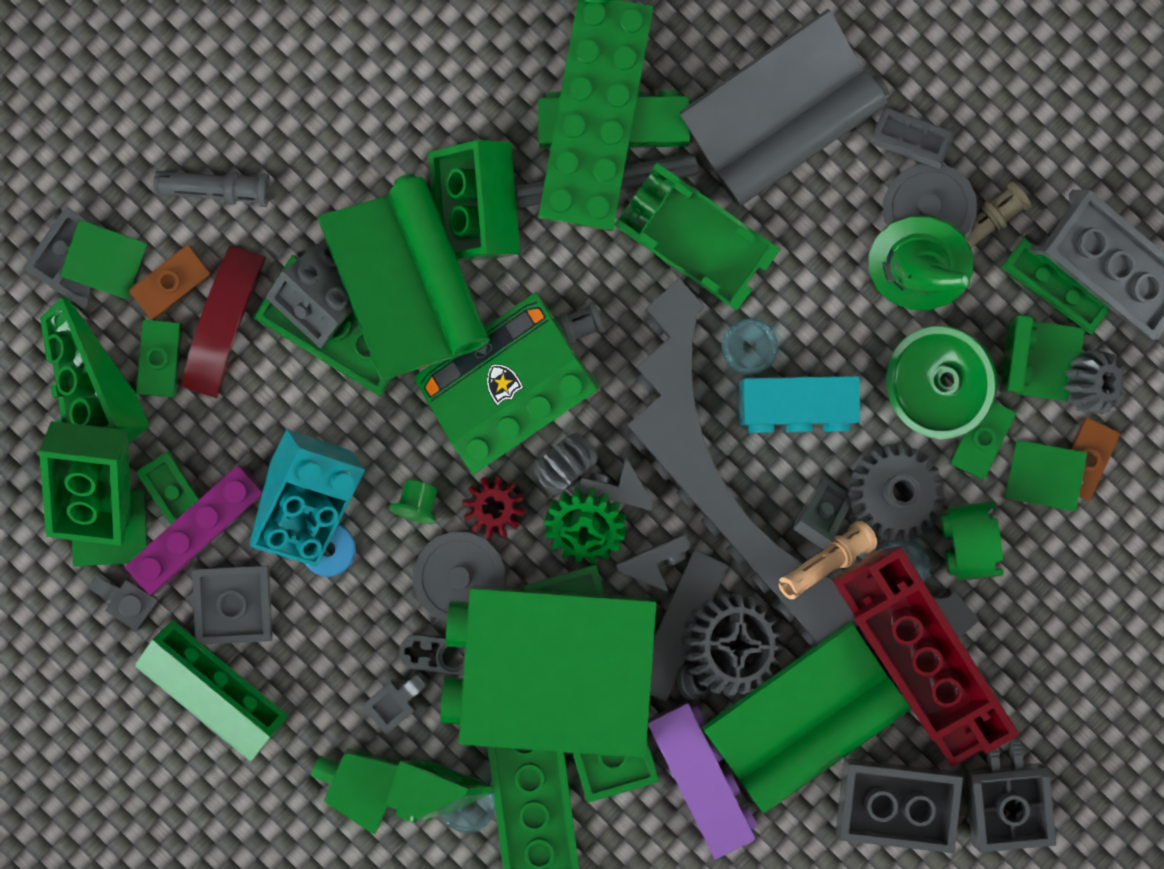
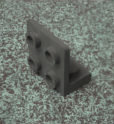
(312, 295)

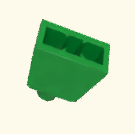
(358, 785)

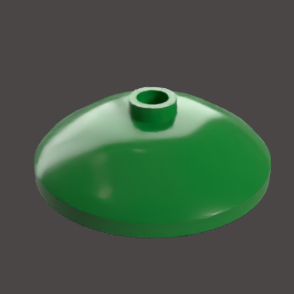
(919, 386)

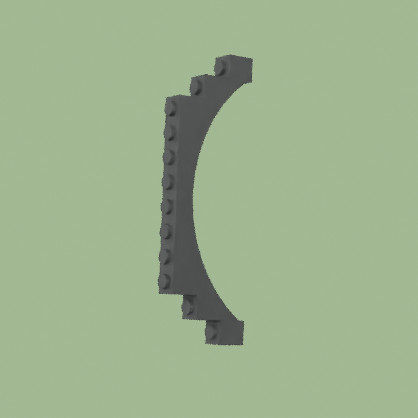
(676, 441)

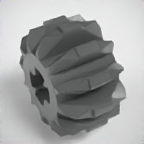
(1095, 382)
(565, 463)

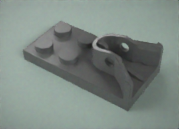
(1110, 261)

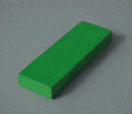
(1054, 287)

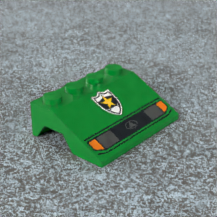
(508, 386)

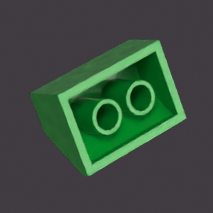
(476, 198)

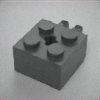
(992, 787)

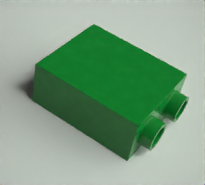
(551, 670)

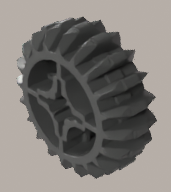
(764, 646)

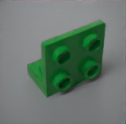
(1038, 358)

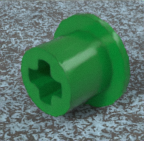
(416, 502)

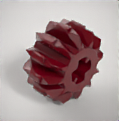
(499, 495)

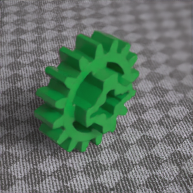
(585, 525)

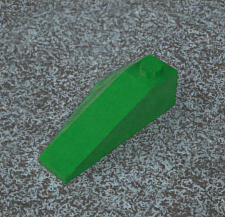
(86, 378)

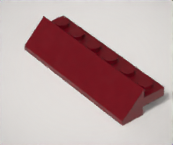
(924, 655)

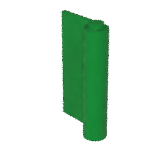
(403, 279)
(806, 718)

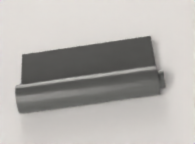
(783, 108)

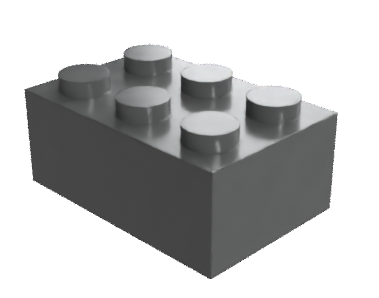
(899, 805)

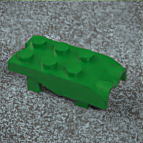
(696, 236)

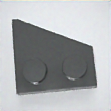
(50, 256)

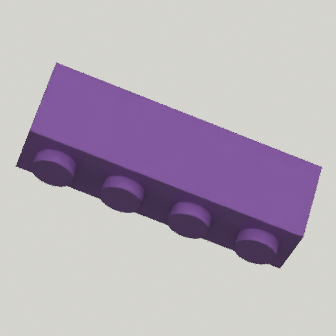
(701, 780)

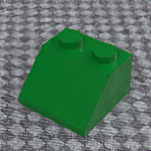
(432, 790)

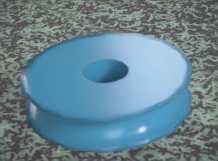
(341, 559)

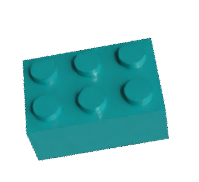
(799, 403)

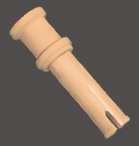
(839, 554)

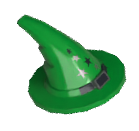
(921, 262)

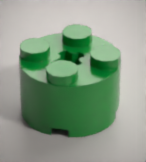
(973, 541)

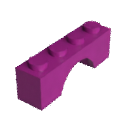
(195, 530)

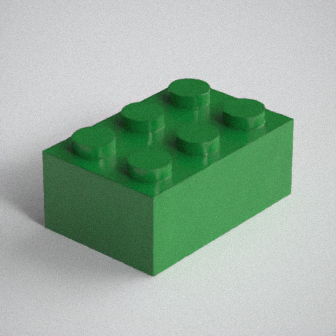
(85, 483)

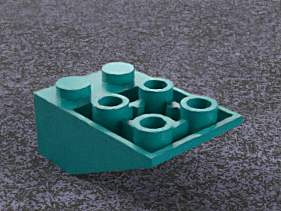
(304, 497)

